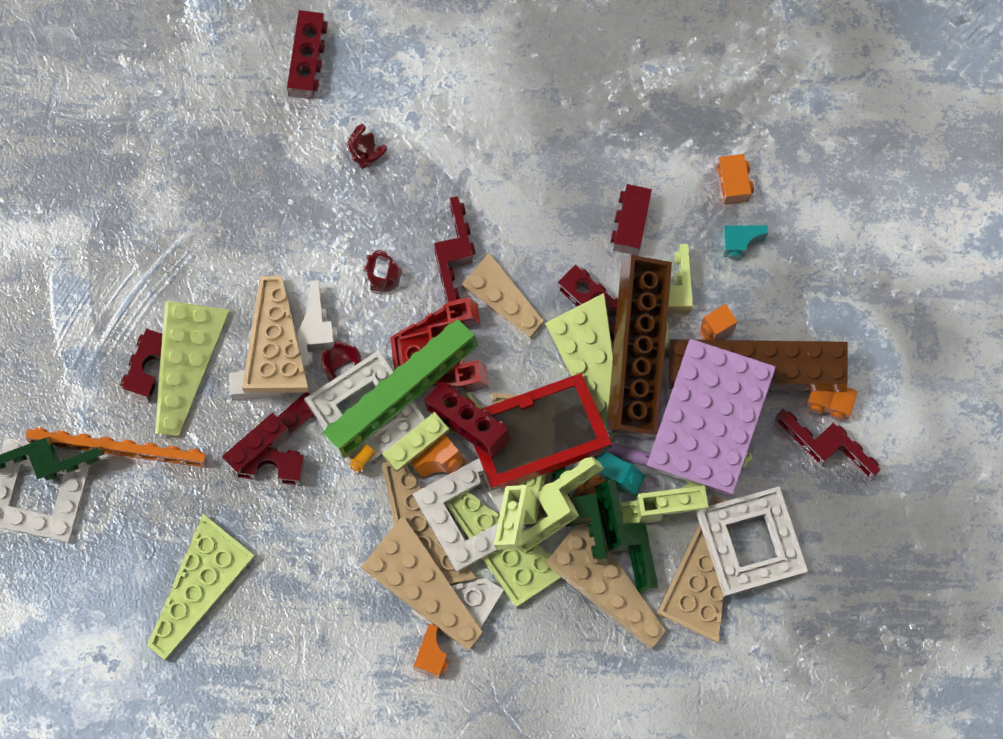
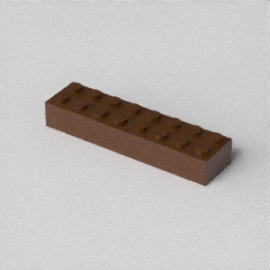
(639, 347)
(797, 363)

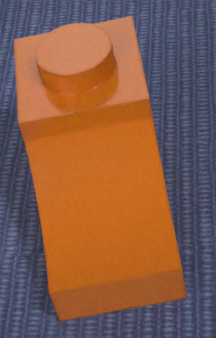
(439, 457)
(430, 658)

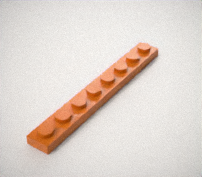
(126, 448)

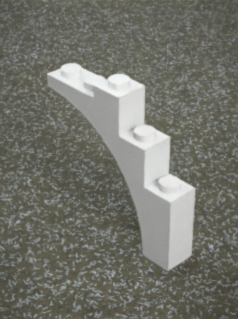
(311, 336)

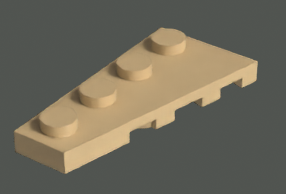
(499, 293)

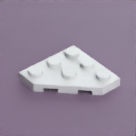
(478, 598)

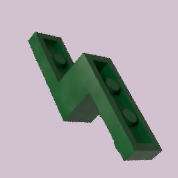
(45, 459)
(588, 512)
(626, 537)

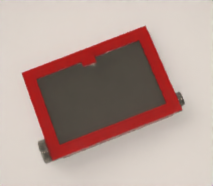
(546, 433)

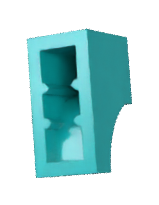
(739, 237)
(626, 475)

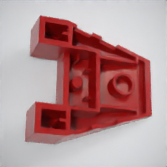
(462, 376)

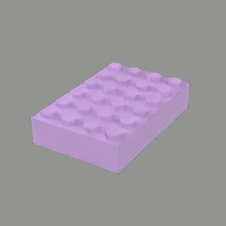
(711, 417)

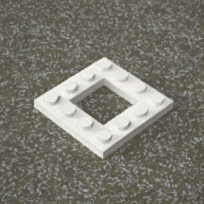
(373, 370)
(431, 503)
(52, 527)
(729, 573)

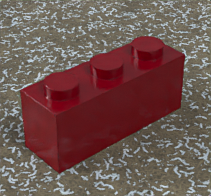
(631, 219)

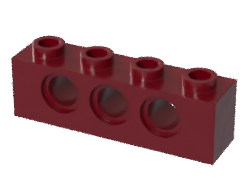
(307, 23)
(580, 277)
(489, 441)

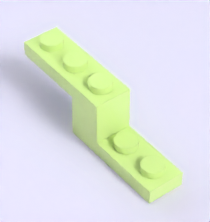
(681, 294)
(419, 439)
(558, 504)
(653, 505)
(518, 508)

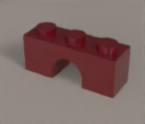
(137, 382)
(289, 466)

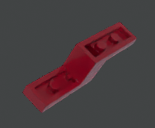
(454, 251)
(269, 433)
(827, 444)

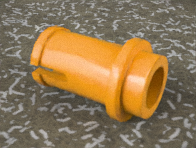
(361, 459)

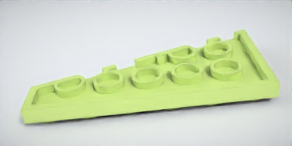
(186, 348)
(587, 348)
(516, 572)
(203, 577)

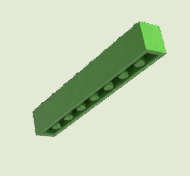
(400, 388)

